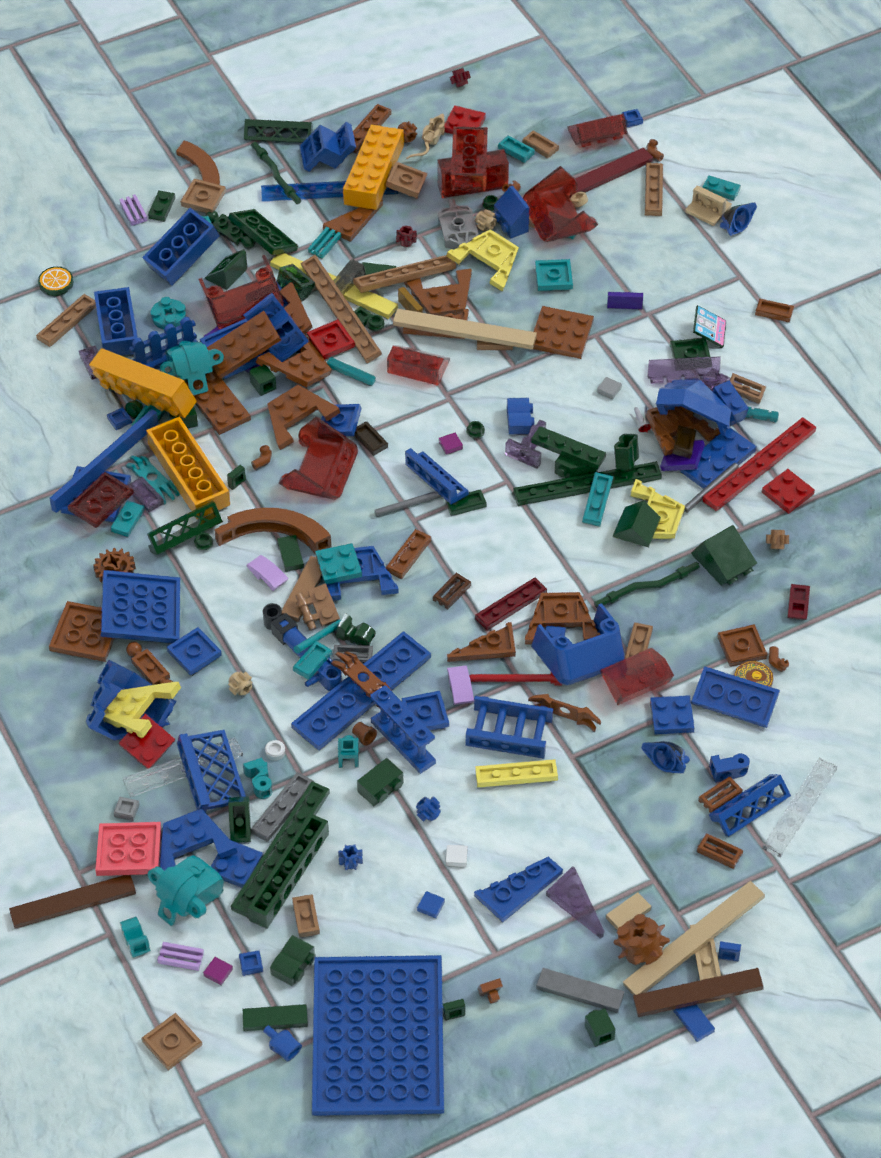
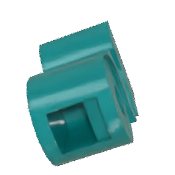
(261, 782)
(134, 937)

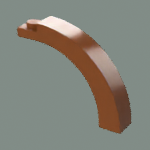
(274, 520)

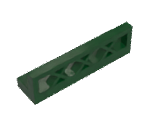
(275, 124)
(185, 532)

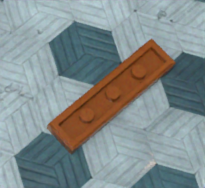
(376, 116)

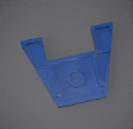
(372, 569)
(189, 834)

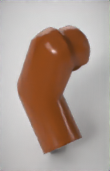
(265, 457)
(775, 661)

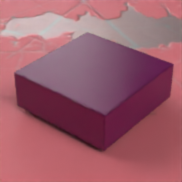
(450, 443)
(218, 970)

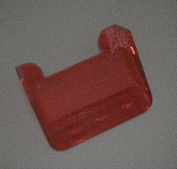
(553, 209)
(325, 461)

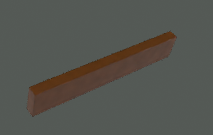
(72, 901)
(698, 992)

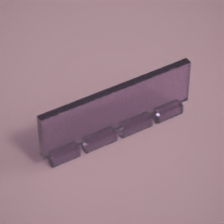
(683, 367)

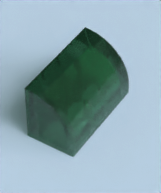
(300, 280)

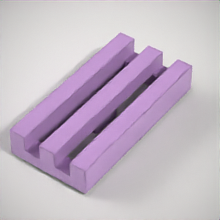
(130, 201)
(180, 952)

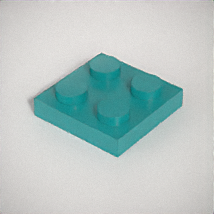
(553, 274)
(338, 563)

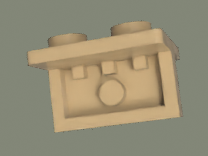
(707, 206)

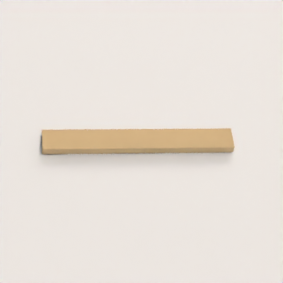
(465, 329)
(695, 938)

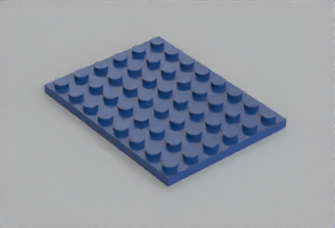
(378, 1035)

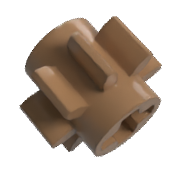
(777, 539)

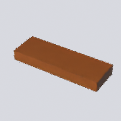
(408, 553)

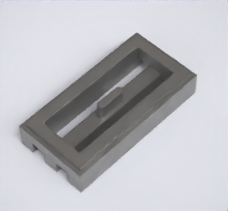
(355, 649)

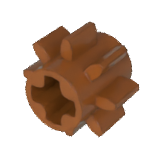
(409, 131)

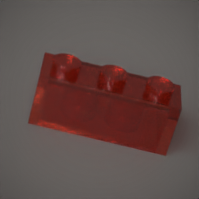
(598, 130)
(416, 364)
(637, 675)

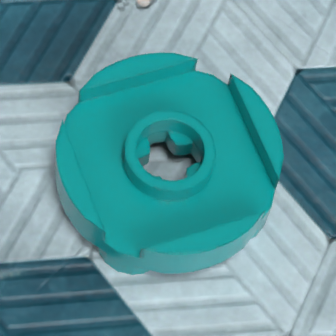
(164, 306)

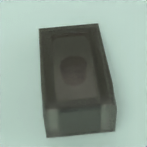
(345, 278)

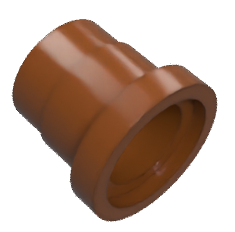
(364, 733)

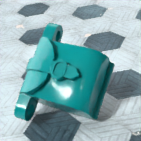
(191, 362)
(186, 888)

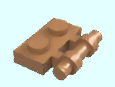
(323, 606)

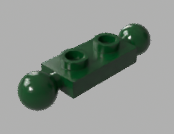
(230, 230)

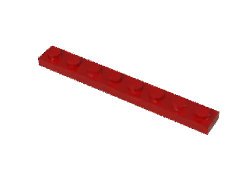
(759, 464)

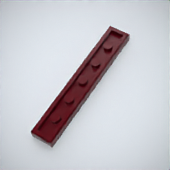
(613, 170)

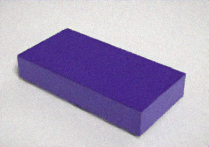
(625, 300)

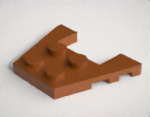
(443, 299)
(295, 308)
(302, 368)
(292, 408)
(666, 426)
(562, 610)

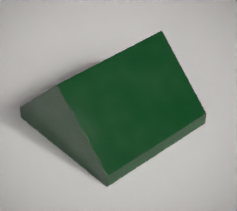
(228, 270)
(637, 524)

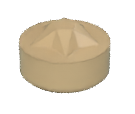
(579, 199)

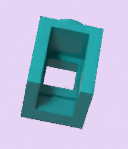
(348, 749)

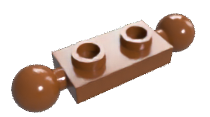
(147, 664)

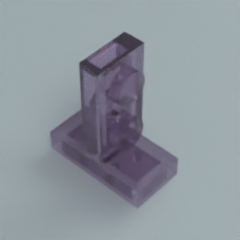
(525, 451)

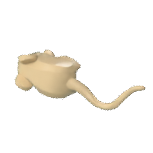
(432, 133)

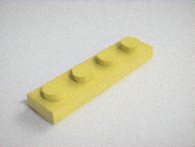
(516, 773)

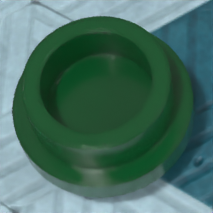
(489, 202)
(375, 322)
(133, 408)
(475, 429)
(203, 541)

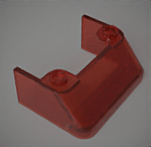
(231, 305)

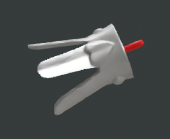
(642, 423)

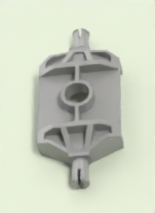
(457, 234)

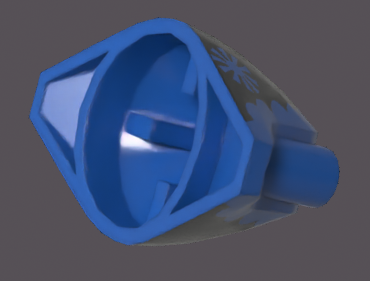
(738, 218)
(666, 756)

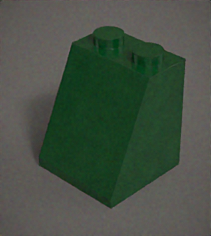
(725, 556)

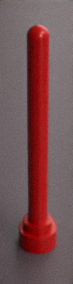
(515, 678)

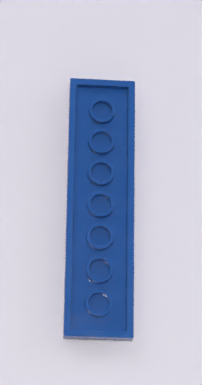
(349, 702)

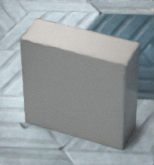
(609, 388)
(126, 808)

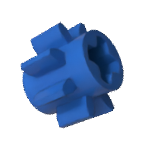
(428, 809)
(350, 857)

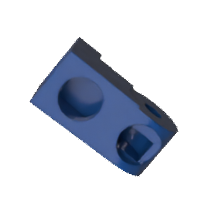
(733, 766)

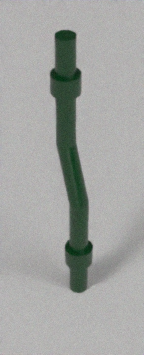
(289, 191)
(680, 573)

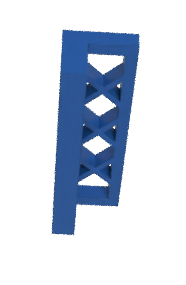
(435, 476)
(745, 799)

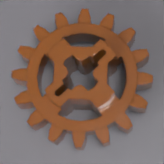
(114, 561)

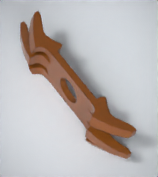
(355, 669)
(583, 716)

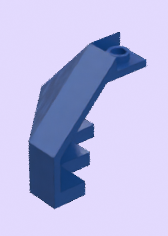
(695, 397)
(112, 681)

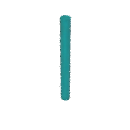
(316, 637)

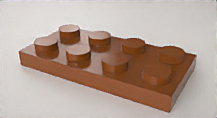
(244, 343)
(220, 404)

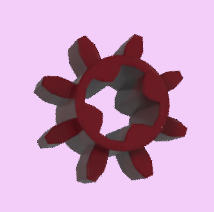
(460, 77)
(406, 236)

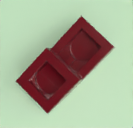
(798, 601)

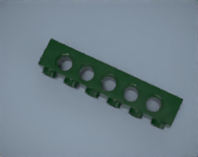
(288, 871)

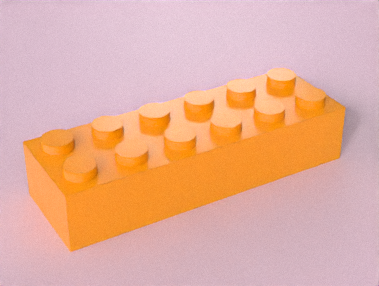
(373, 166)
(142, 383)
(187, 465)

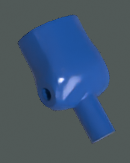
(283, 1043)

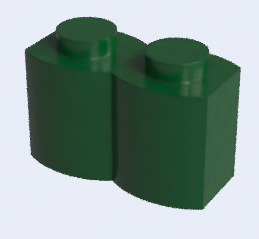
(626, 451)
(292, 960)

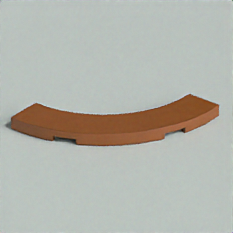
(201, 159)

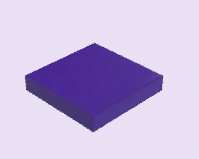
(675, 462)

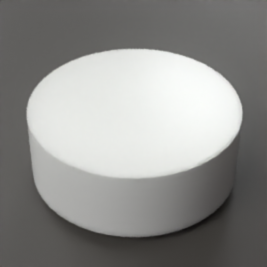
(275, 750)

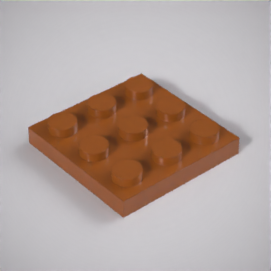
(562, 332)
(80, 633)

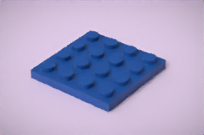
(140, 607)

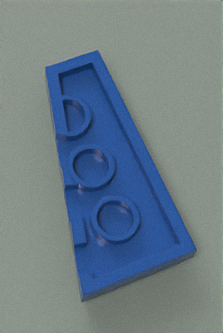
(512, 893)

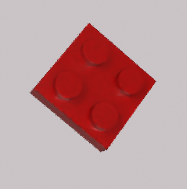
(463, 118)
(331, 339)
(788, 491)
(150, 747)

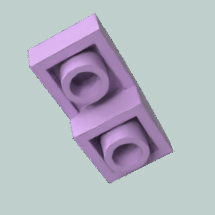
(268, 571)
(460, 685)

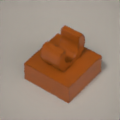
(491, 988)

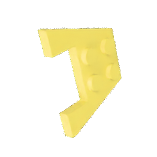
(493, 251)
(666, 507)
(132, 703)

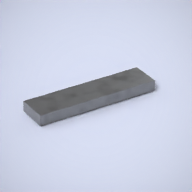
(281, 807)
(580, 990)

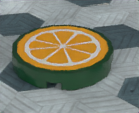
(55, 281)

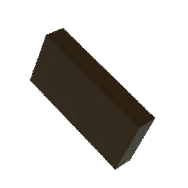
(370, 438)
(684, 441)

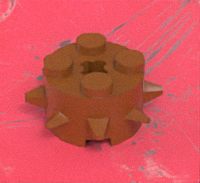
(641, 940)

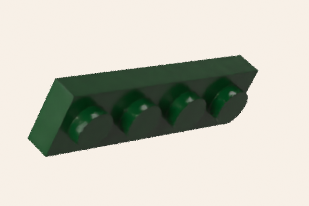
(568, 447)

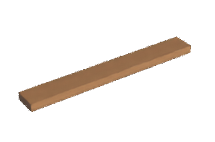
(341, 308)

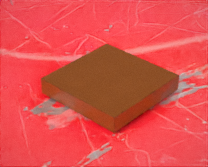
(742, 645)

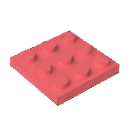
(128, 848)

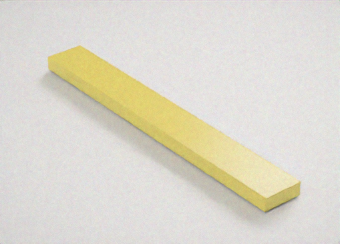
(365, 299)

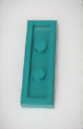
(597, 499)

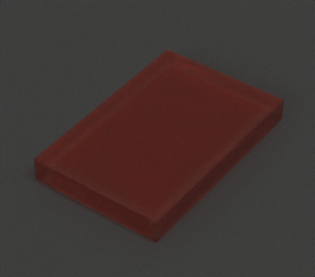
(100, 499)

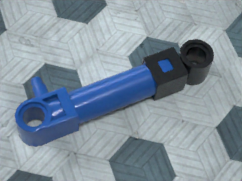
(287, 632)

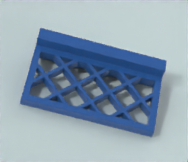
(193, 769)

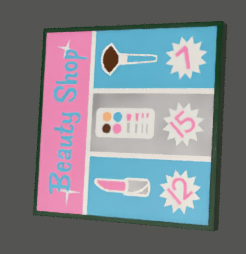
(709, 326)

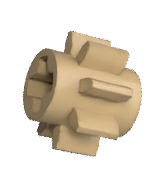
(485, 220)
(240, 683)

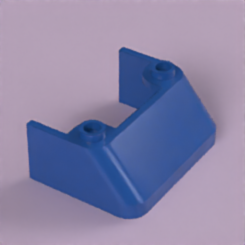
(584, 659)

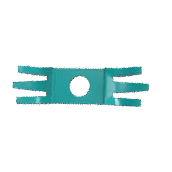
(158, 484)

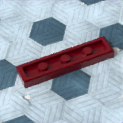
(510, 603)

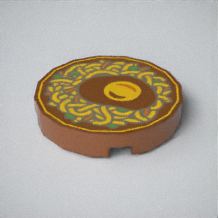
(755, 672)

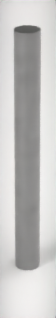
(699, 497)
(407, 503)

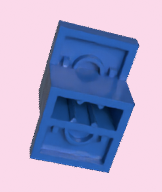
(327, 146)
(291, 336)

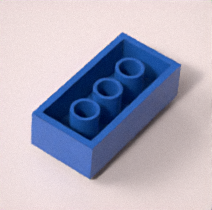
(181, 246)
(116, 320)

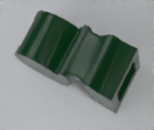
(359, 634)

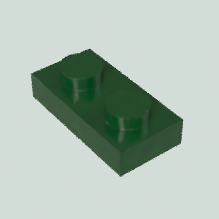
(161, 206)

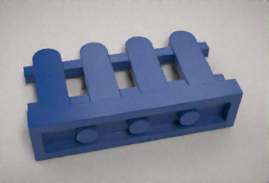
(157, 353)

